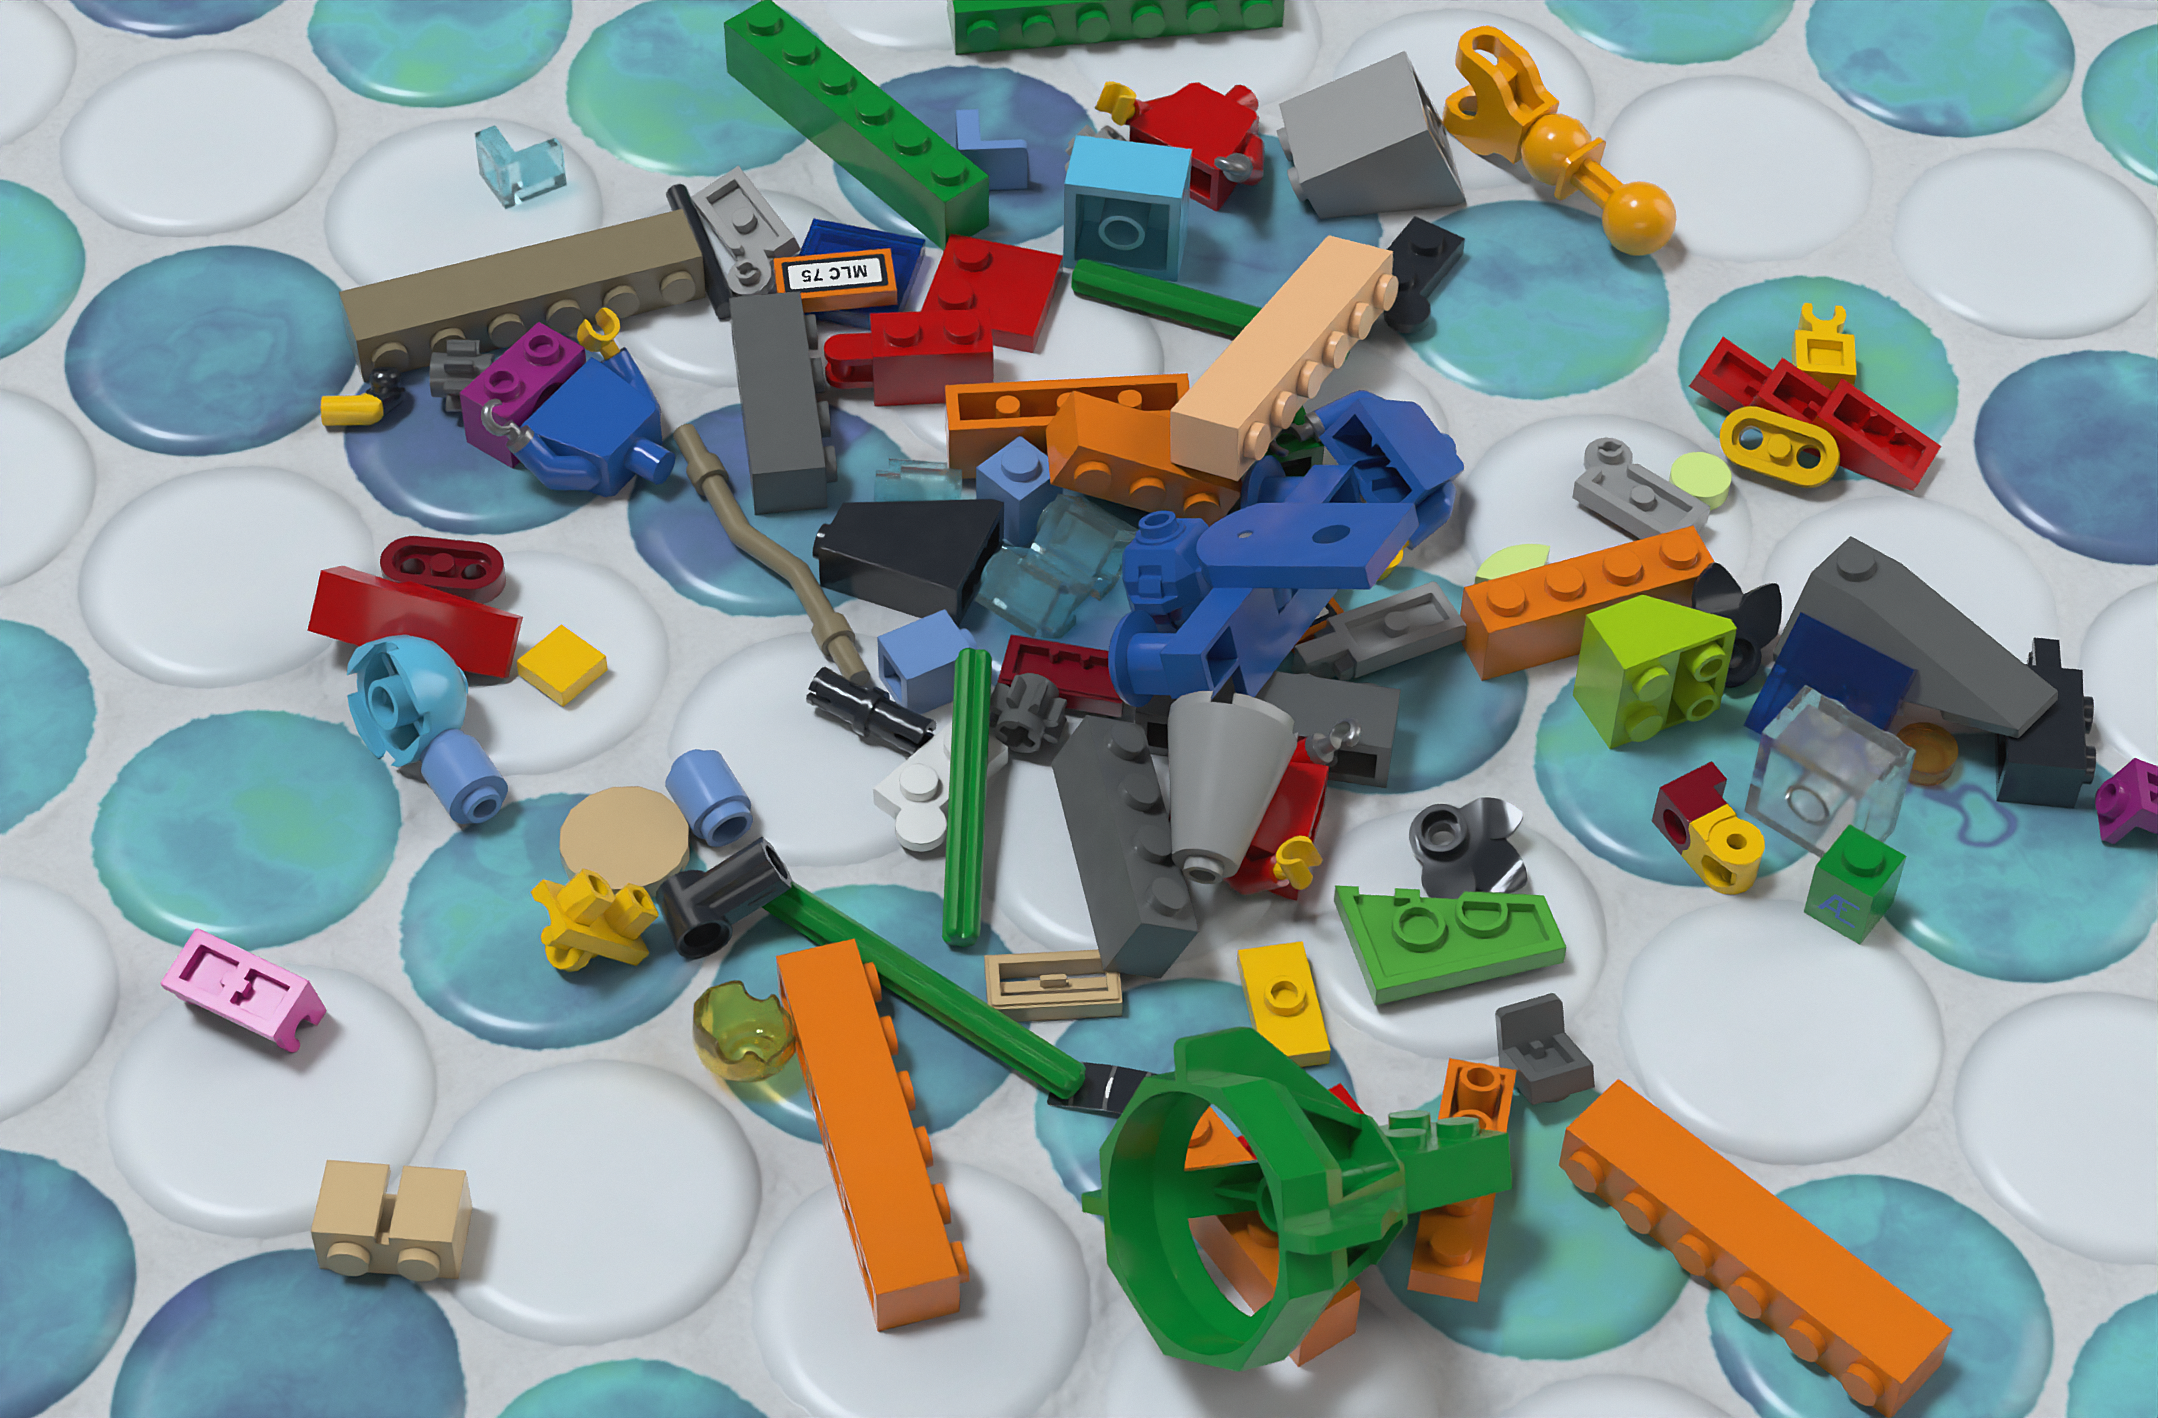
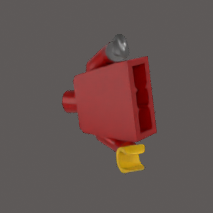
(1214, 125)
(1286, 836)

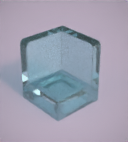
(519, 174)

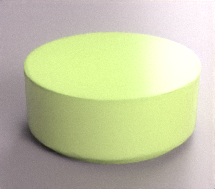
(1702, 477)

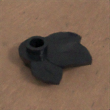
(1753, 613)
(1477, 856)

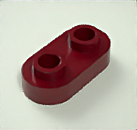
(448, 565)

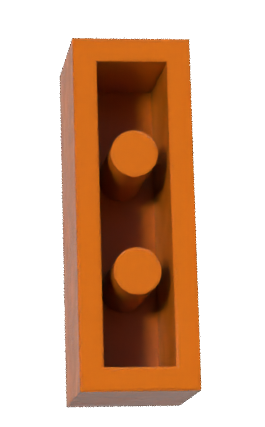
(1127, 460)

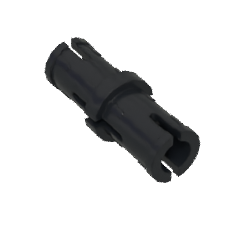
(870, 711)

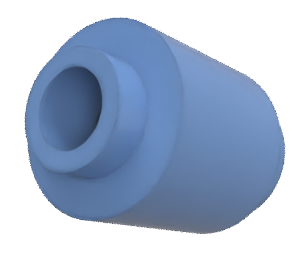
(463, 777)
(709, 797)

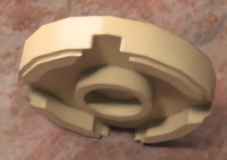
(626, 838)

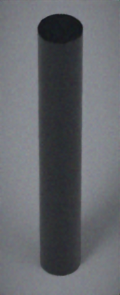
(715, 281)

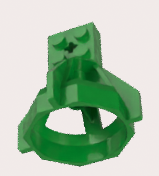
(1320, 1180)

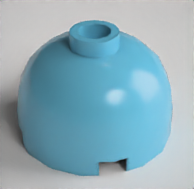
(405, 695)

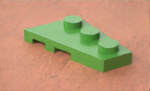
(1436, 944)

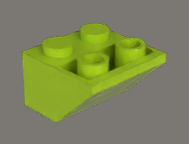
(1651, 667)

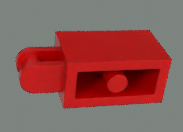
(913, 355)

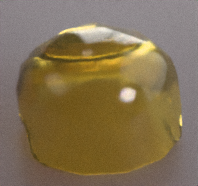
(740, 1034)

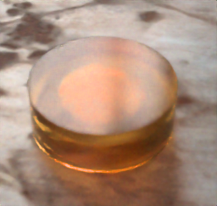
(1934, 752)

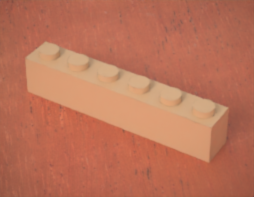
(1281, 358)

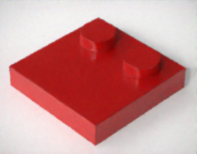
(997, 276)

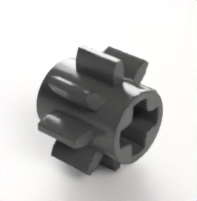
(456, 370)
(1027, 712)

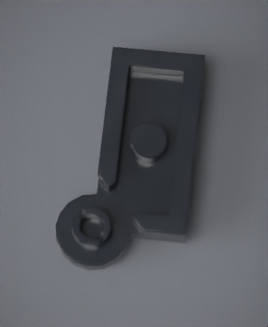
(1420, 262)

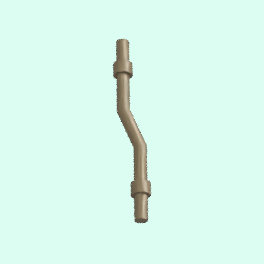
(829, 627)

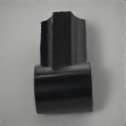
(705, 905)

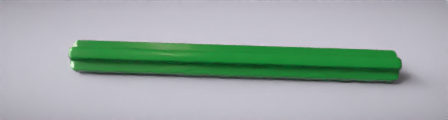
(934, 993)

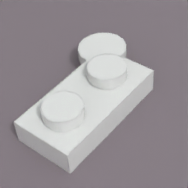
(919, 790)

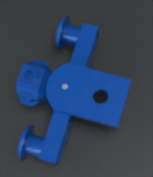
(1247, 585)

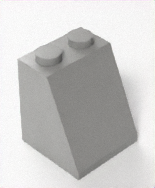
(1369, 144)

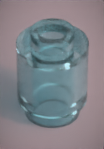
(917, 481)

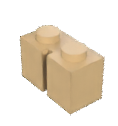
(404, 1233)

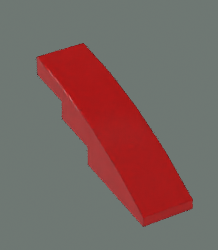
(1866, 433)

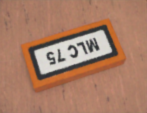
(839, 279)

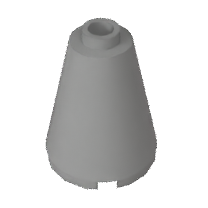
(1222, 778)

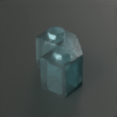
(1069, 560)

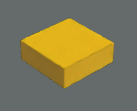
(562, 665)

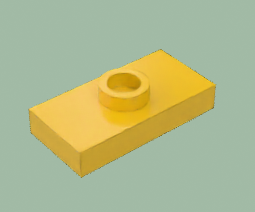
(1284, 1001)

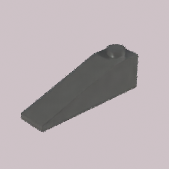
(1899, 614)

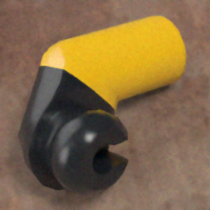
(368, 407)

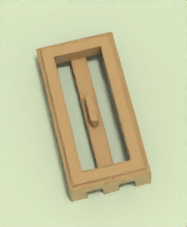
(1053, 995)

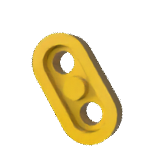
(1780, 446)

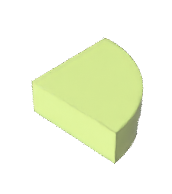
(1512, 560)

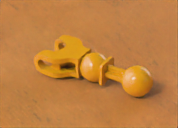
(1522, 122)

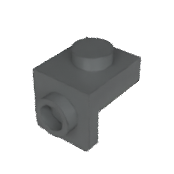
(1536, 1045)

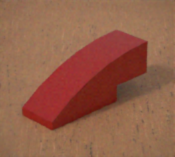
(369, 608)

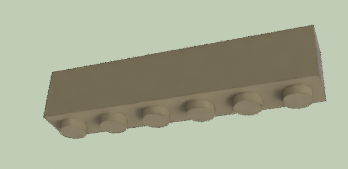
(505, 294)

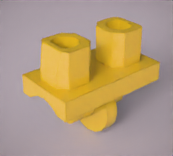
(593, 921)

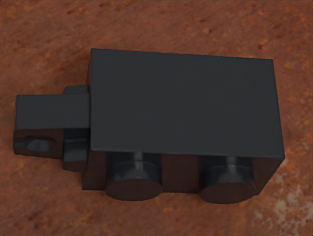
(2052, 754)

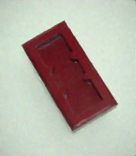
(1075, 670)

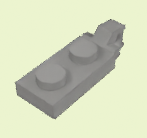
(1381, 634)

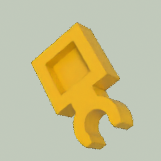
(1823, 349)

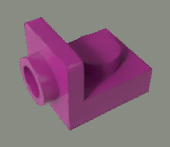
(2128, 801)

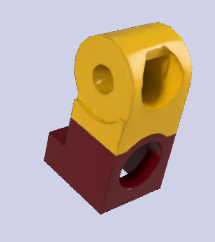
(1708, 832)

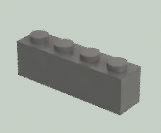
(779, 403)
(1315, 708)
(1123, 847)

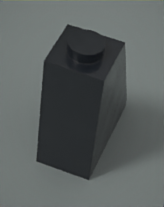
(911, 552)

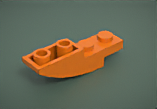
(1455, 1236)

